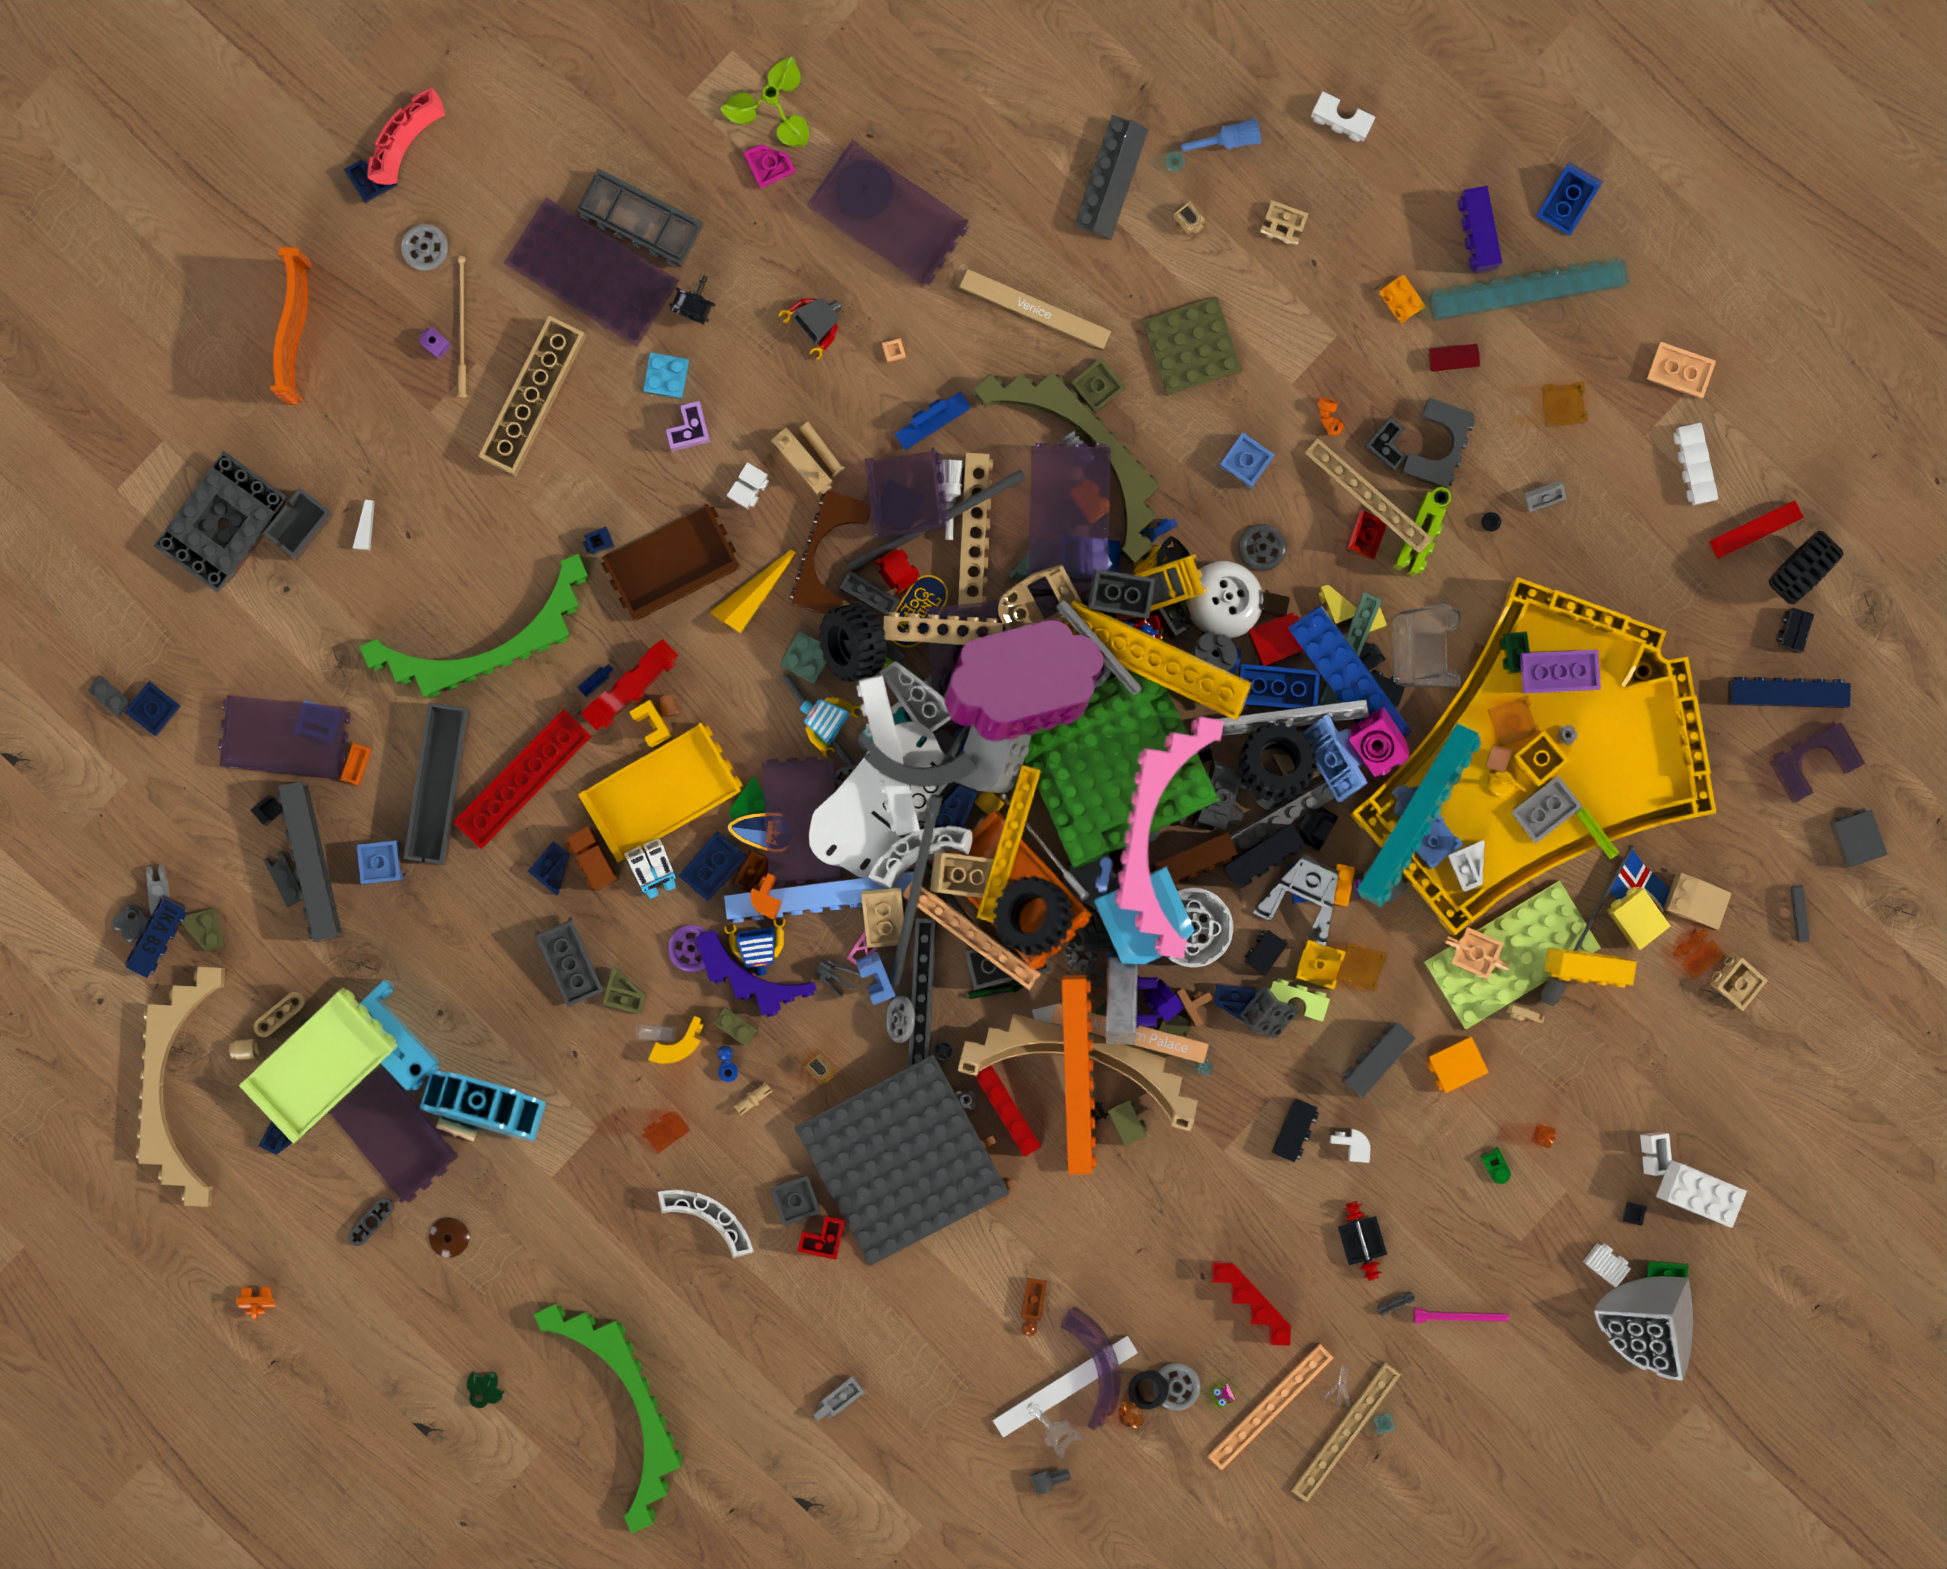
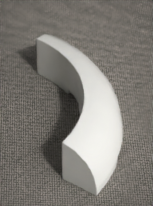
(906, 850)
(710, 1211)

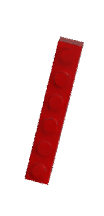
(1007, 1111)

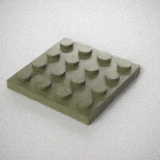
(1192, 346)

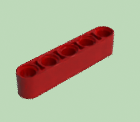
(1756, 529)

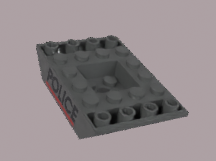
(195, 535)

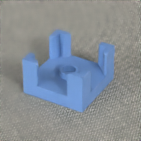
(1246, 460)
(1437, 843)
(379, 862)
(873, 965)

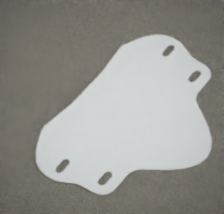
(847, 816)

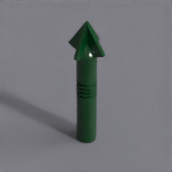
(1014, 986)

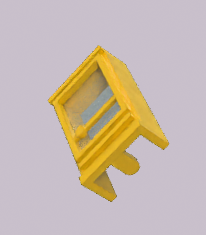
(1174, 582)

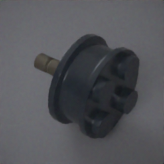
(692, 303)

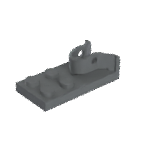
(569, 962)

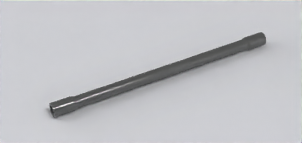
(1008, 482)
(932, 812)

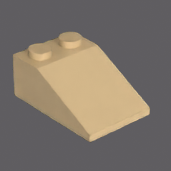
(960, 874)
(1697, 900)

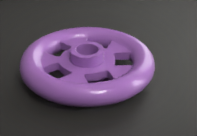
(675, 955)

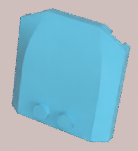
(1138, 946)

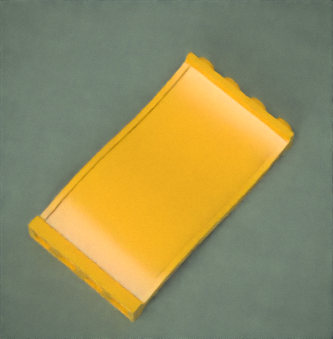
(661, 791)

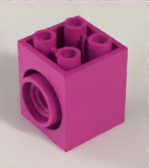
(1380, 754)

